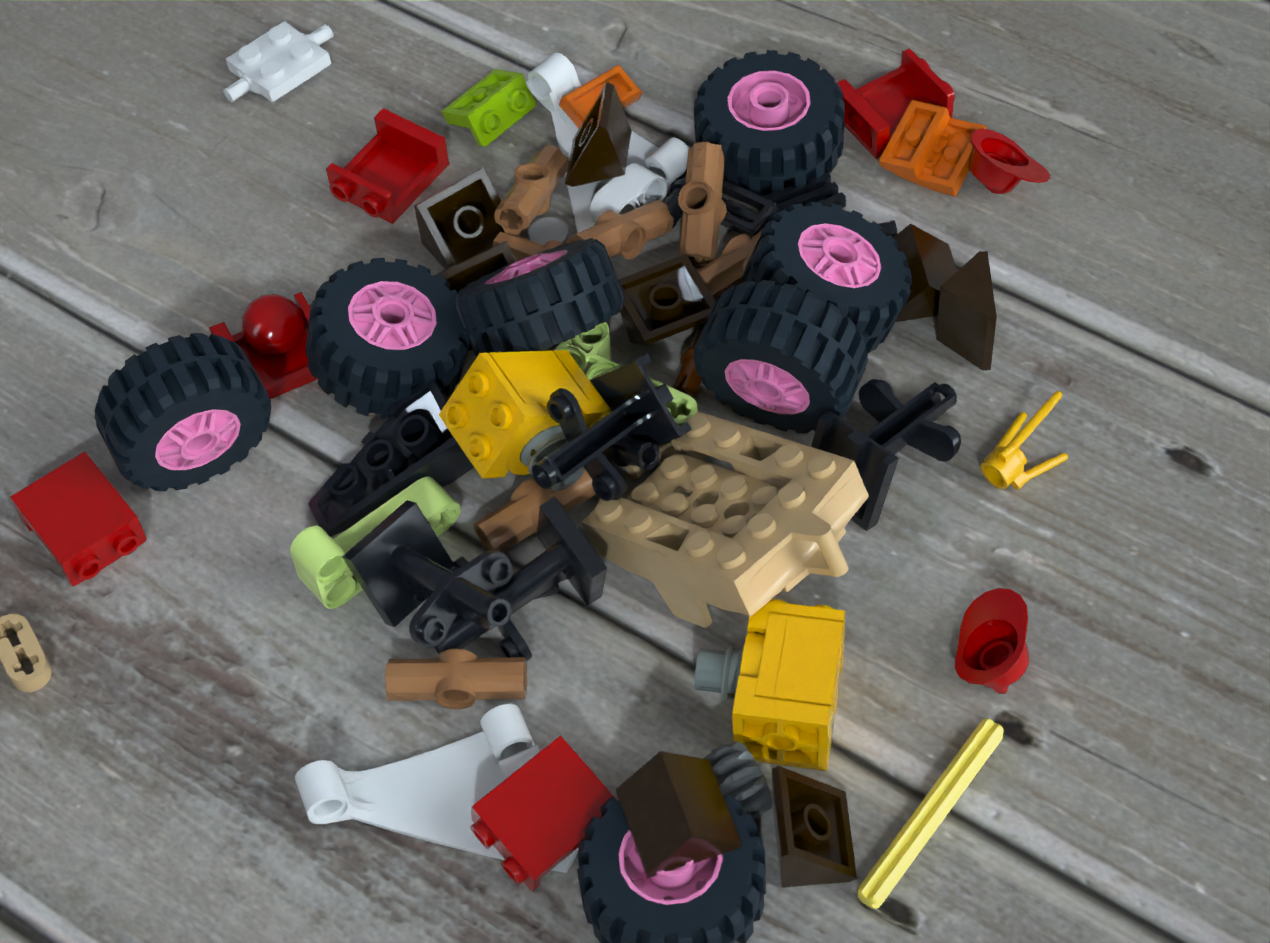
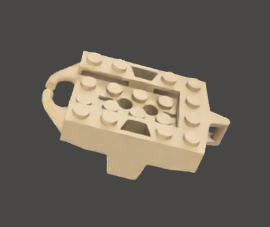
(728, 532)

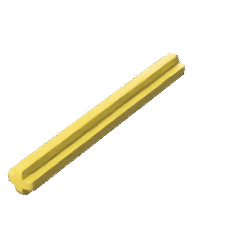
(930, 814)

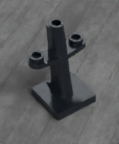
(634, 409)
(897, 427)
(566, 558)
(406, 564)

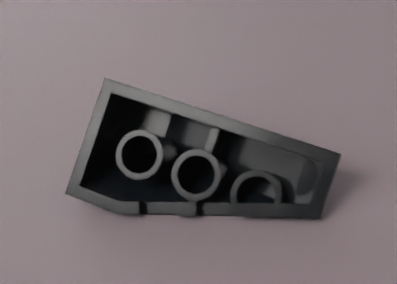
(403, 450)

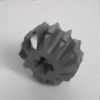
(741, 778)

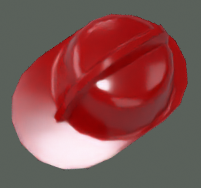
(1002, 162)
(993, 640)

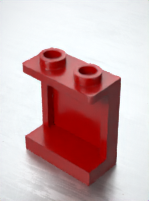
(878, 106)
(390, 168)
(277, 371)
(79, 518)
(539, 812)

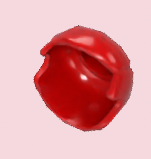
(272, 324)

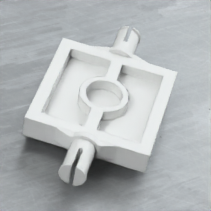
(278, 62)

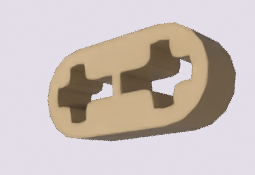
(29, 648)

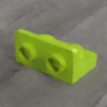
(491, 105)

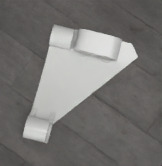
(647, 168)
(428, 792)

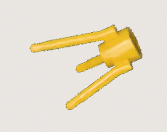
(1007, 461)

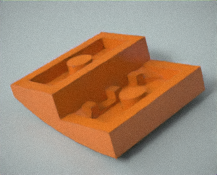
(931, 148)

